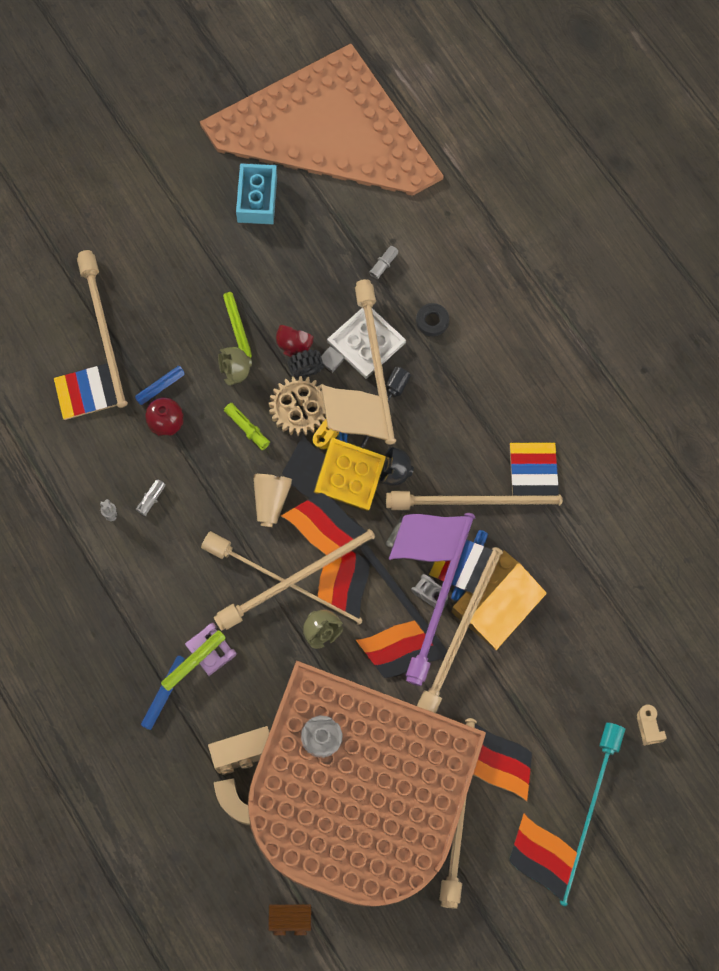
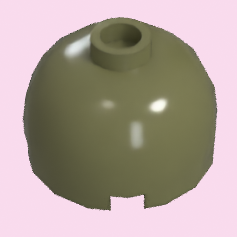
(235, 364)
(320, 627)

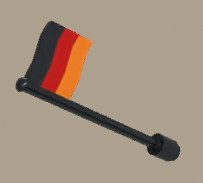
(395, 647)

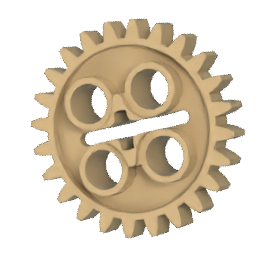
(283, 413)

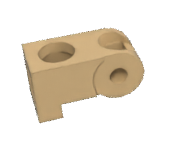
(648, 726)

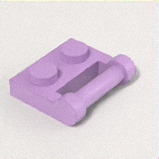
(212, 661)

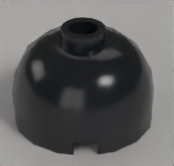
(396, 467)

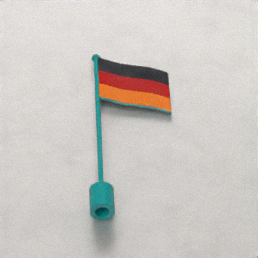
(546, 855)

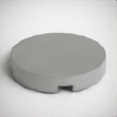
(321, 736)

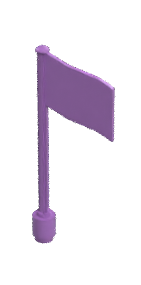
(431, 540)

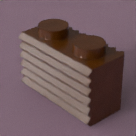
(290, 918)

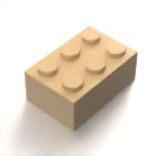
(238, 750)

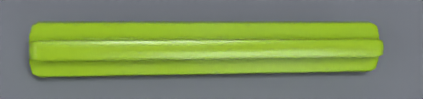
(236, 323)
(193, 660)

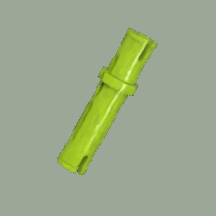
(253, 432)

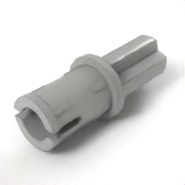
(383, 262)
(150, 497)
(108, 510)

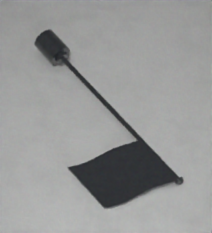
(307, 460)

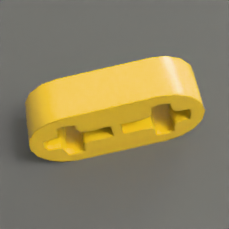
(324, 432)

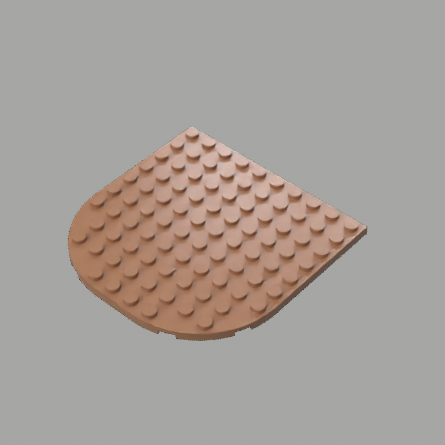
(376, 811)

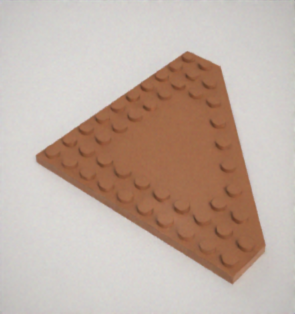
(330, 123)

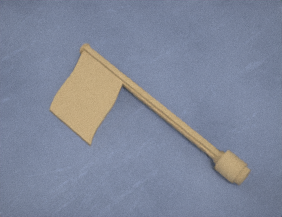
(355, 410)

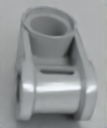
(427, 590)

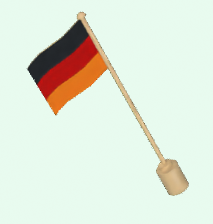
(339, 585)

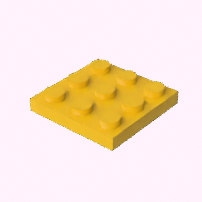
(350, 474)

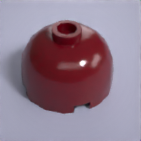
(293, 341)
(164, 416)

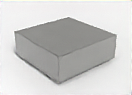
(331, 359)

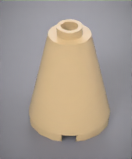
(270, 497)

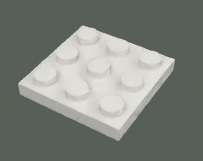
(353, 342)

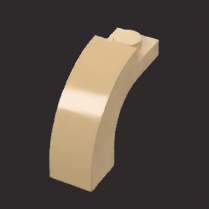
(230, 802)

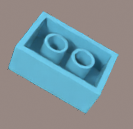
(256, 194)

